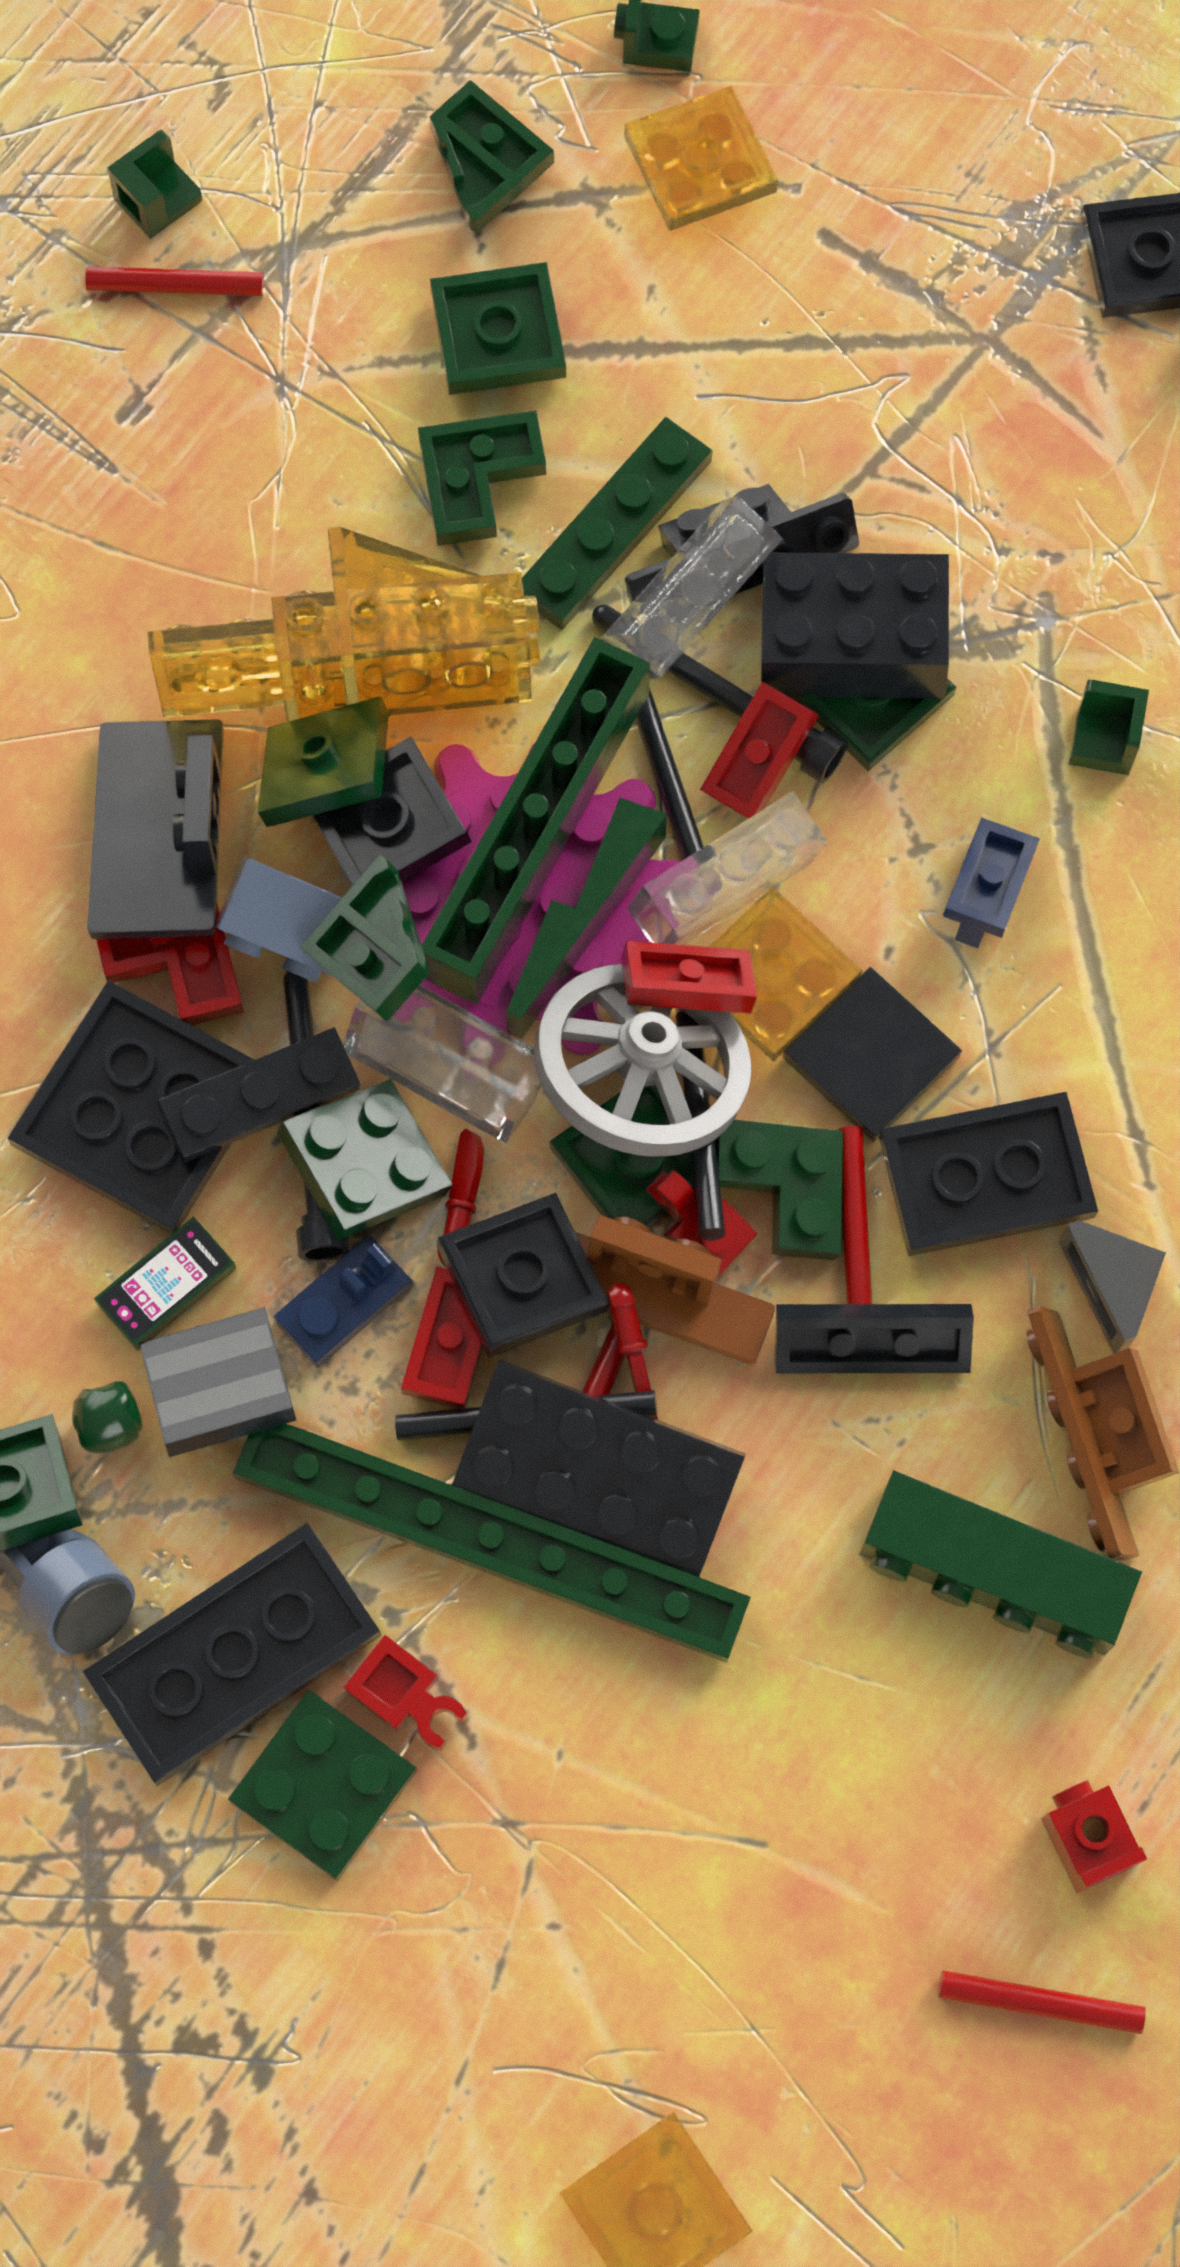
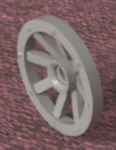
(645, 1054)

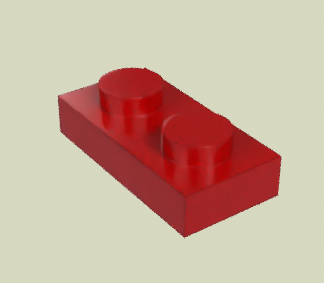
(759, 751)
(688, 977)
(444, 1348)

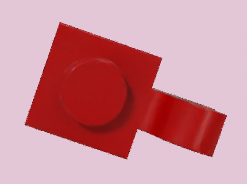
(679, 1200)

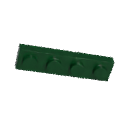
(615, 521)

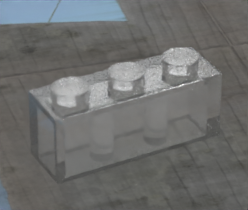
(694, 585)
(728, 873)
(449, 1060)

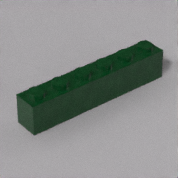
(535, 820)

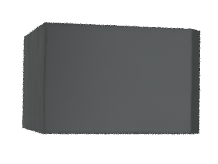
(1114, 1277)

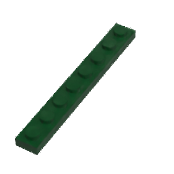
(494, 1538)

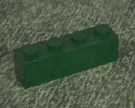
(1000, 1565)

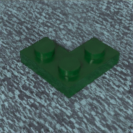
(467, 457)
(803, 1174)

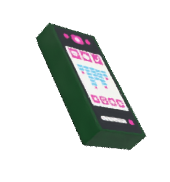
(165, 1283)

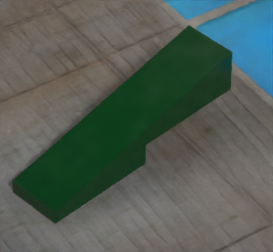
(567, 931)

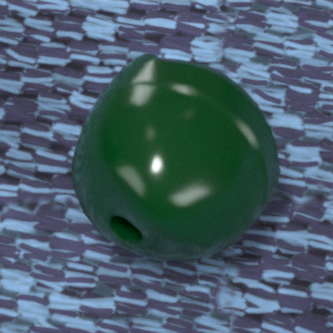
(106, 1418)

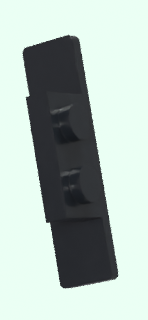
(817, 528)

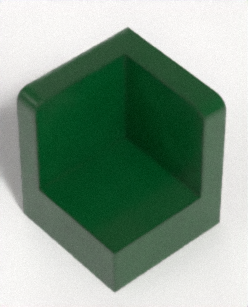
(152, 185)
(1108, 727)

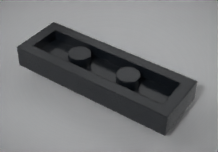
(258, 1094)
(873, 1338)

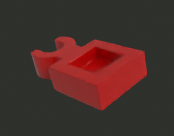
(397, 1687)

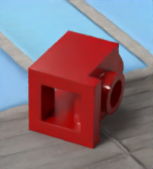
(1084, 1860)

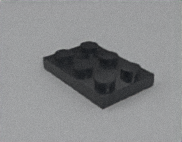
(987, 1173)

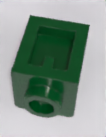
(657, 34)

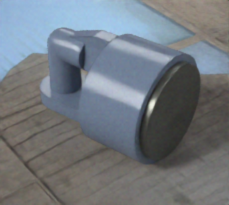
(71, 1591)

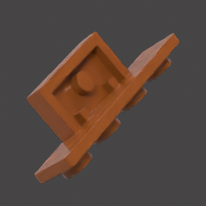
(677, 1288)
(1110, 1426)

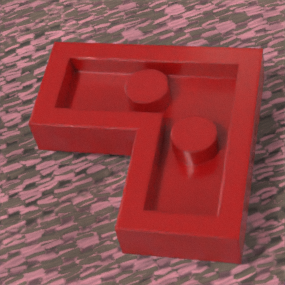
(197, 967)

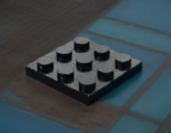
(101, 1112)

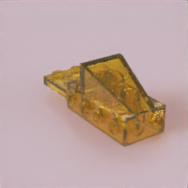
(385, 618)

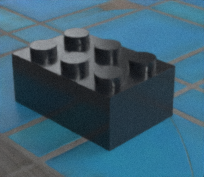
(856, 624)

